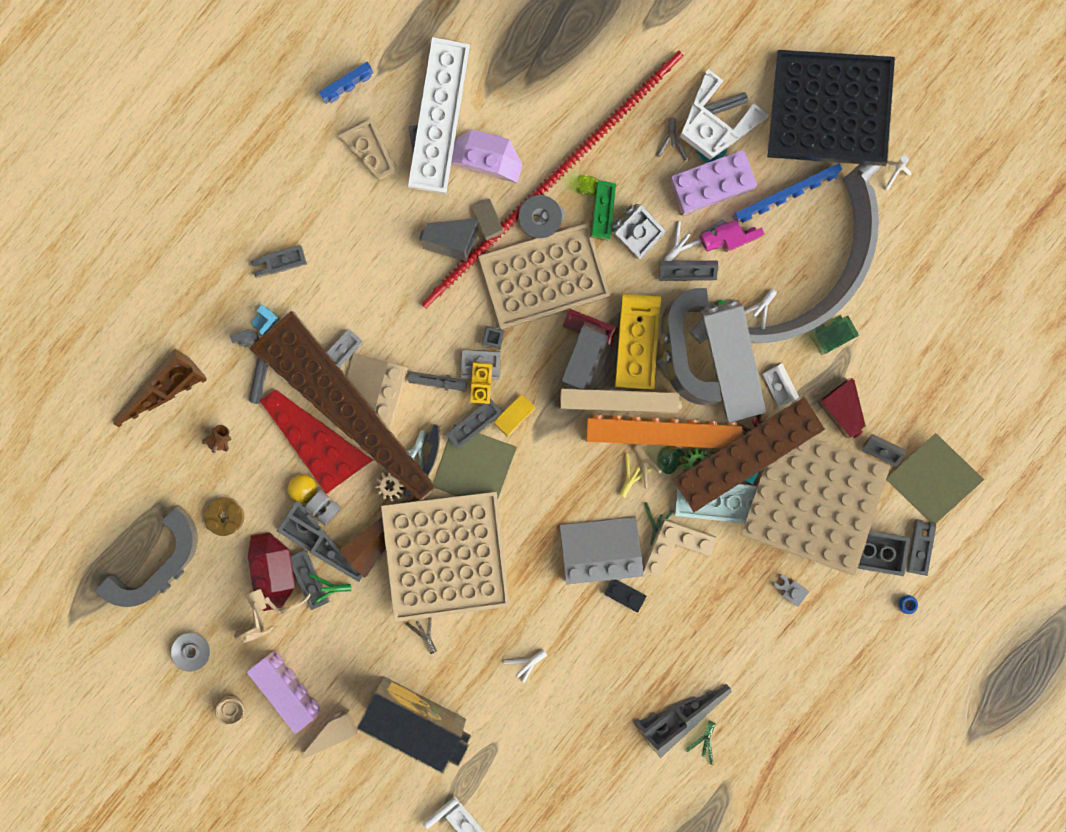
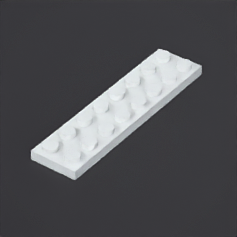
(439, 116)

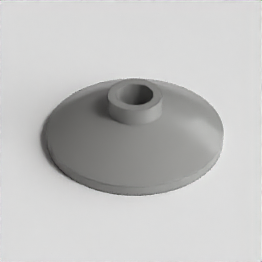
(181, 652)

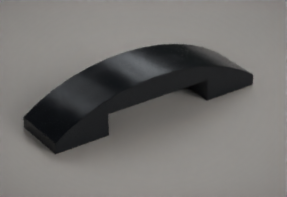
(434, 438)

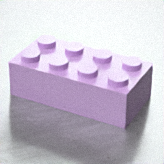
(713, 183)
(284, 691)

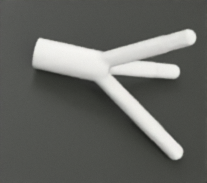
(900, 165)
(678, 247)
(762, 305)
(528, 667)

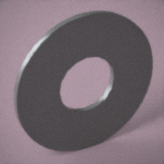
(543, 202)

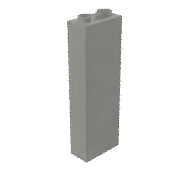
(733, 360)

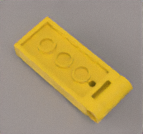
(637, 341)

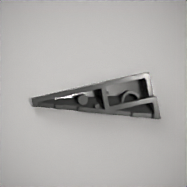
(306, 532)
(670, 726)

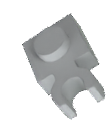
(793, 592)

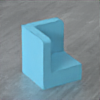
(264, 320)

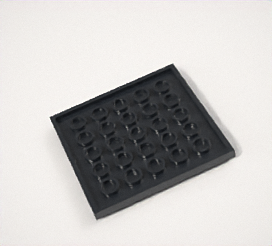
(831, 107)

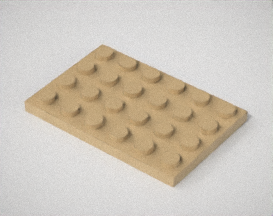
(544, 276)

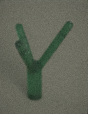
(656, 526)
(707, 741)

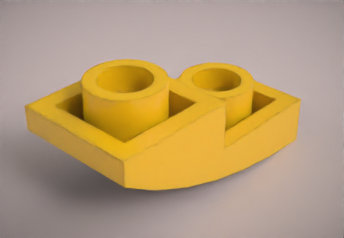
(481, 382)
(514, 415)

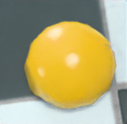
(301, 488)

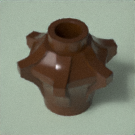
(217, 438)

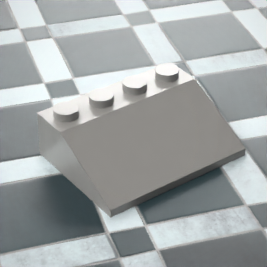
(601, 550)

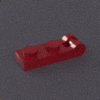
(575, 320)

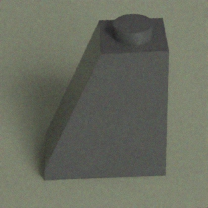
(450, 237)

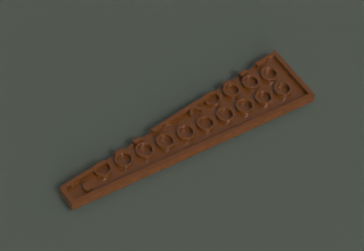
(312, 372)

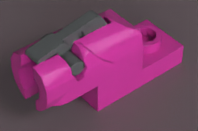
(729, 235)

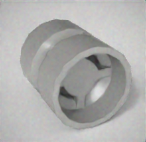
(316, 505)

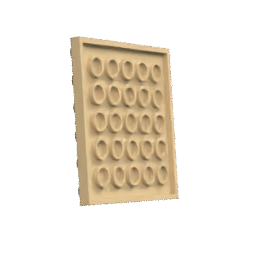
(817, 504)
(445, 556)

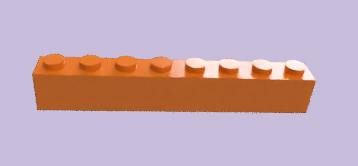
(661, 433)

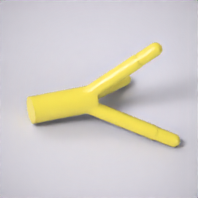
(630, 480)

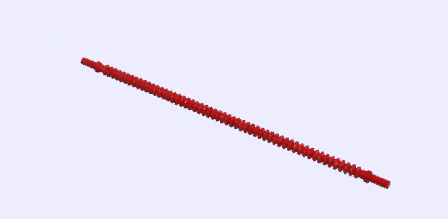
(658, 75)

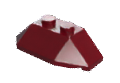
(271, 568)

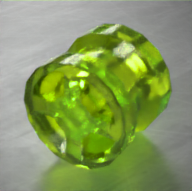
(586, 185)

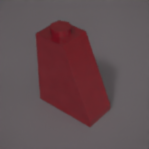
(845, 409)

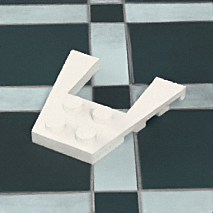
(707, 131)

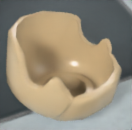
(230, 710)

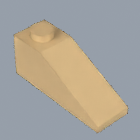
(336, 731)

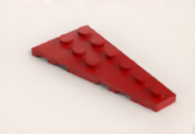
(321, 449)

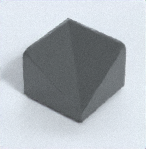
(493, 337)

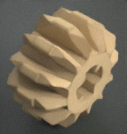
(384, 482)

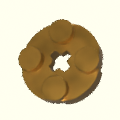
(215, 523)

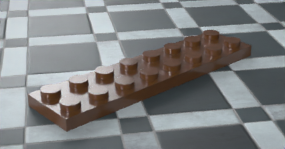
(748, 454)

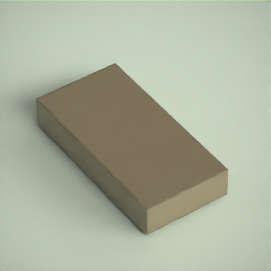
(488, 219)

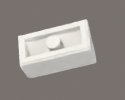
(780, 385)

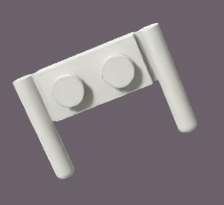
(456, 815)

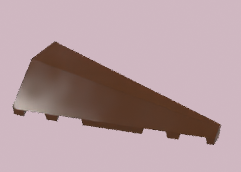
(170, 378)
(368, 546)

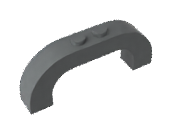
(675, 349)
(186, 538)

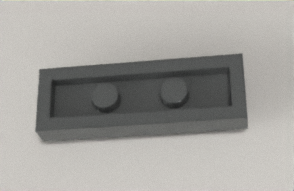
(688, 270)
(474, 424)
(302, 568)

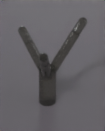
(426, 637)

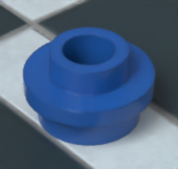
(913, 604)

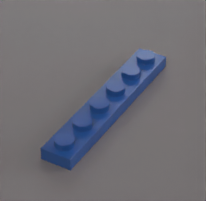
(795, 190)

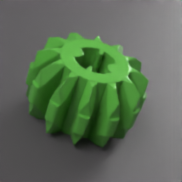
(692, 457)

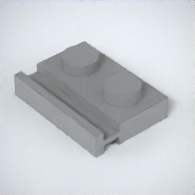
(469, 356)

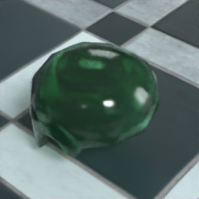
(668, 459)

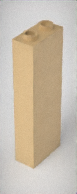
(620, 401)

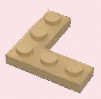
(665, 540)

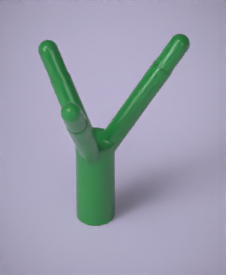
(331, 589)

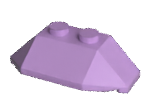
(487, 155)

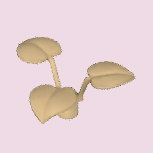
(257, 602)

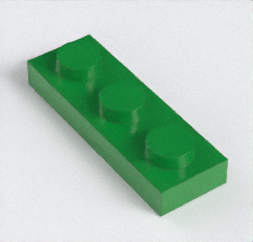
(603, 210)

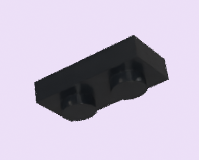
(625, 595)

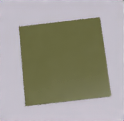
(475, 467)
(934, 478)

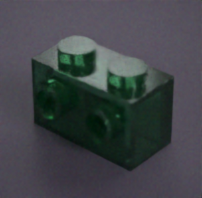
(834, 335)

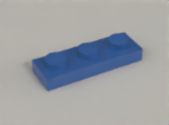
(346, 83)

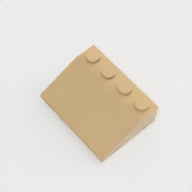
(379, 384)

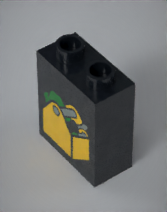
(415, 726)

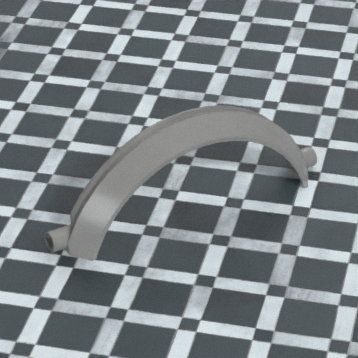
(862, 252)

